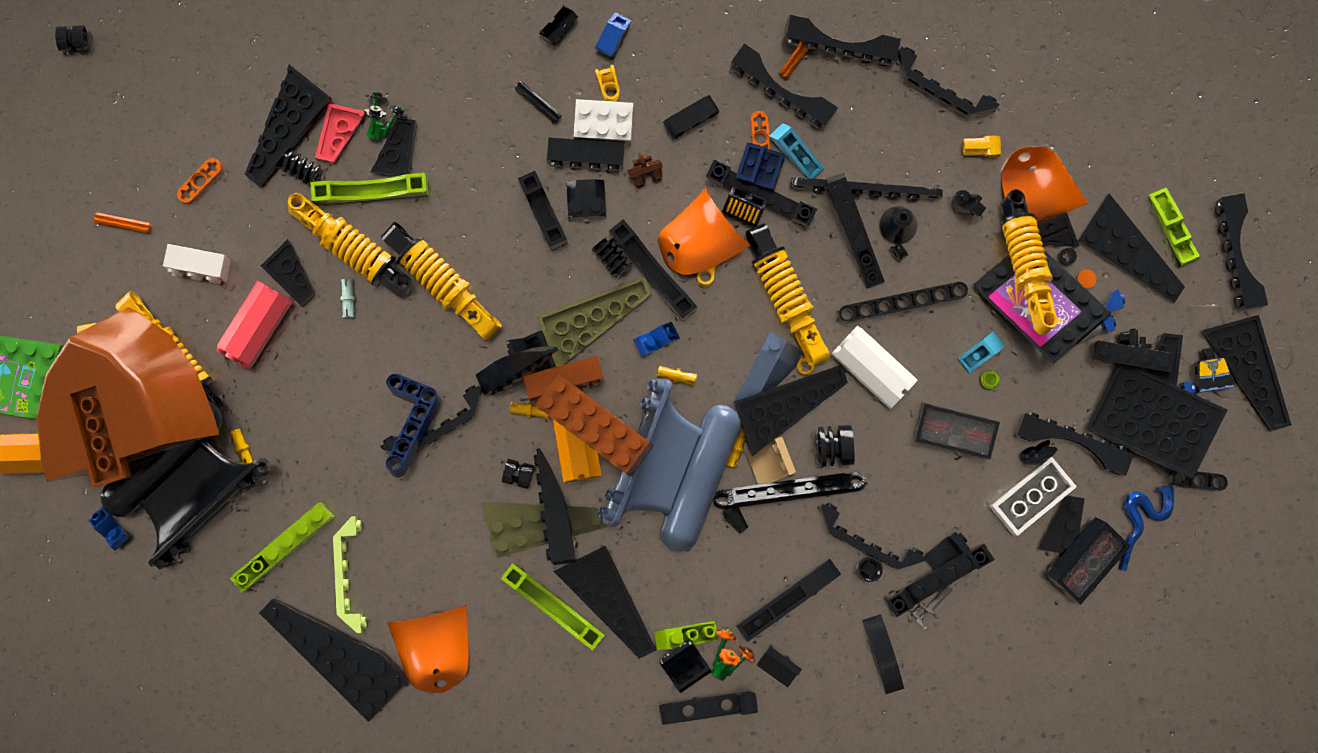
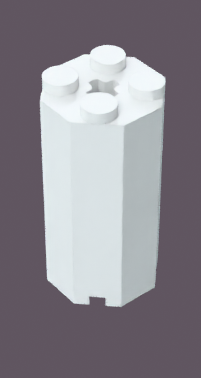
(874, 367)

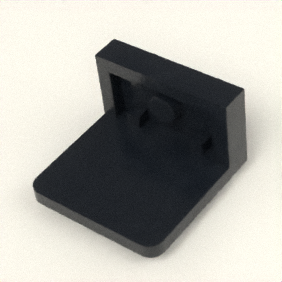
(532, 341)
(947, 550)
(685, 666)

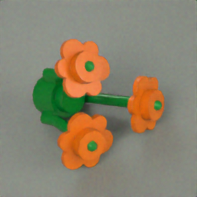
(722, 668)

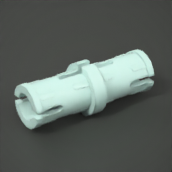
(347, 298)

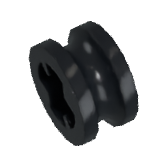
(899, 251)
(1063, 260)

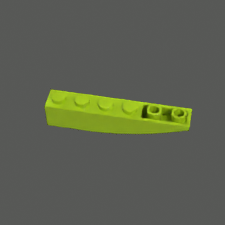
(282, 546)

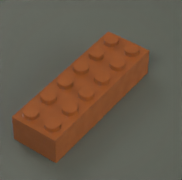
(594, 425)

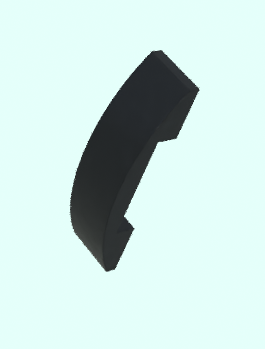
(883, 654)

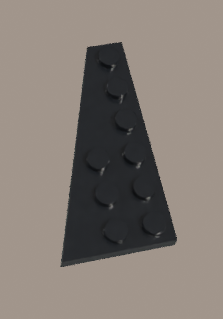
(288, 120)
(1123, 245)
(1252, 367)
(777, 409)
(604, 592)

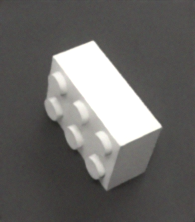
(603, 121)
(197, 264)

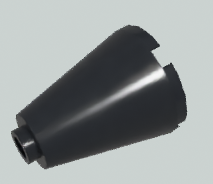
(898, 224)

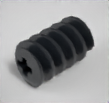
(299, 168)
(611, 257)

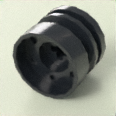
(836, 445)

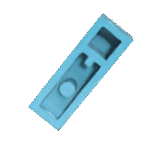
(796, 150)

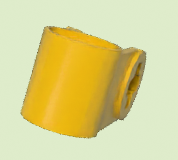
(608, 81)

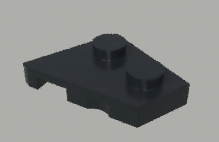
(1057, 231)

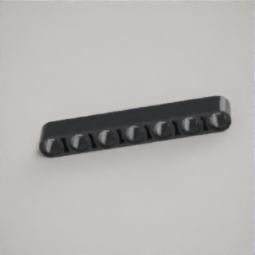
(910, 297)

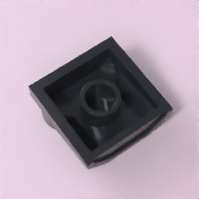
(586, 199)

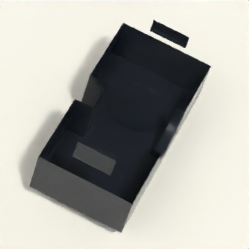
(563, 20)

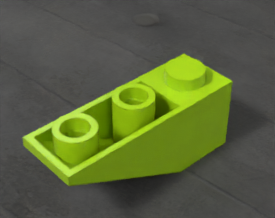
(676, 636)

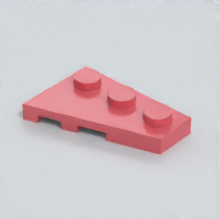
(337, 130)

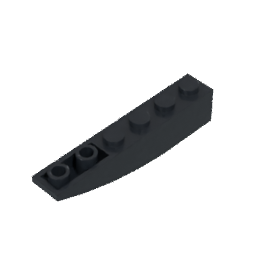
(855, 230)
(511, 368)
(554, 514)
(788, 600)

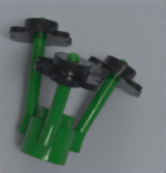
(376, 128)

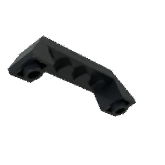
(985, 105)
(777, 203)
(472, 397)
(910, 557)
(939, 578)

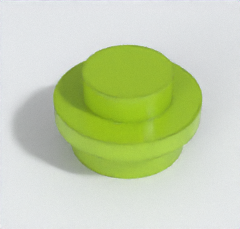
(990, 379)

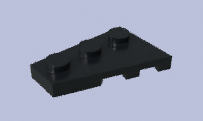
(1064, 526)

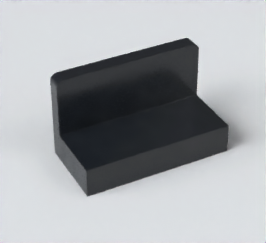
(779, 666)

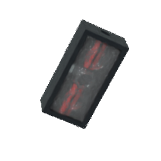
(956, 430)
(1088, 560)

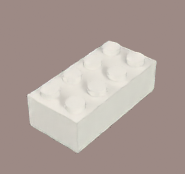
(1033, 496)

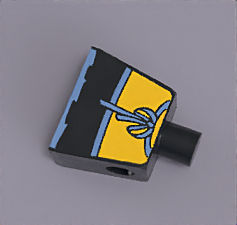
(1212, 373)

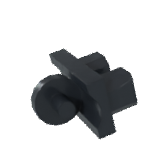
(969, 203)
(1131, 337)

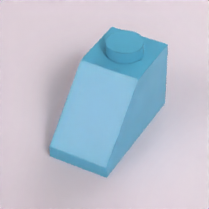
(981, 352)

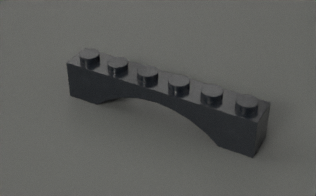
(802, 31)
(815, 109)
(652, 270)
(1249, 291)
(1111, 458)

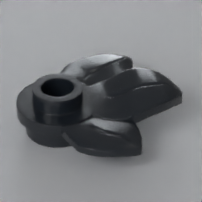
(1038, 454)

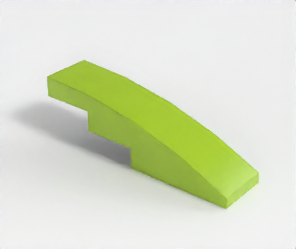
(1174, 227)

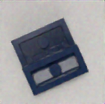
(760, 166)

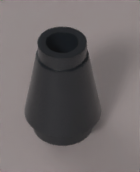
(735, 519)

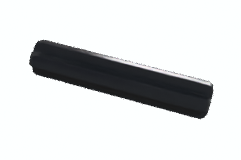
(538, 102)

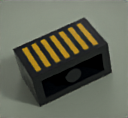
(745, 206)

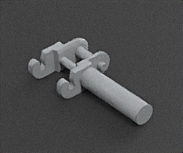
(932, 605)

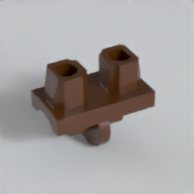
(653, 167)

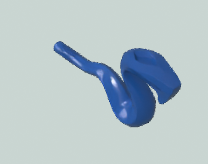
(1138, 498)

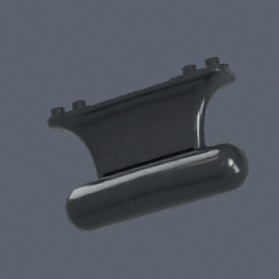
(180, 490)

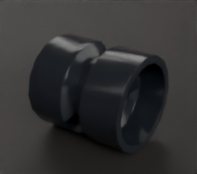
(71, 38)
(524, 475)
(869, 569)

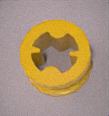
(799, 368)

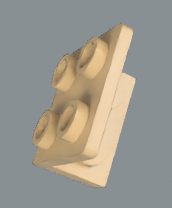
(771, 462)

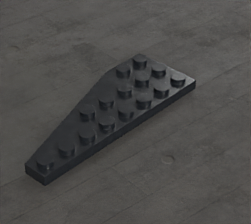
(351, 667)

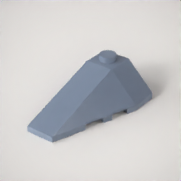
(772, 365)

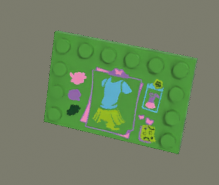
(23, 374)

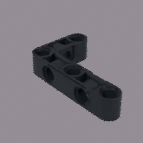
(742, 703)

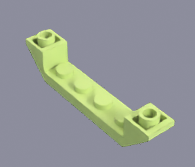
(350, 528)

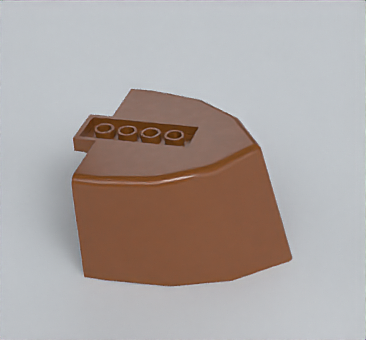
(118, 398)

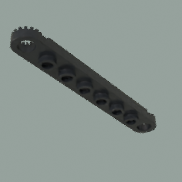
(873, 189)
(789, 490)

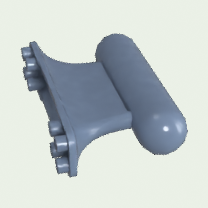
(679, 471)

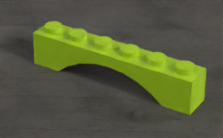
(352, 191)
(552, 606)

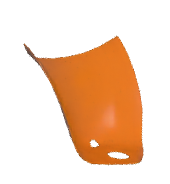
(1047, 188)
(703, 237)
(433, 644)

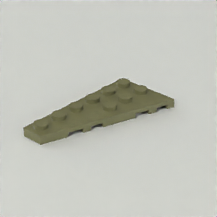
(582, 322)
(521, 527)

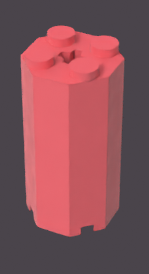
(253, 325)

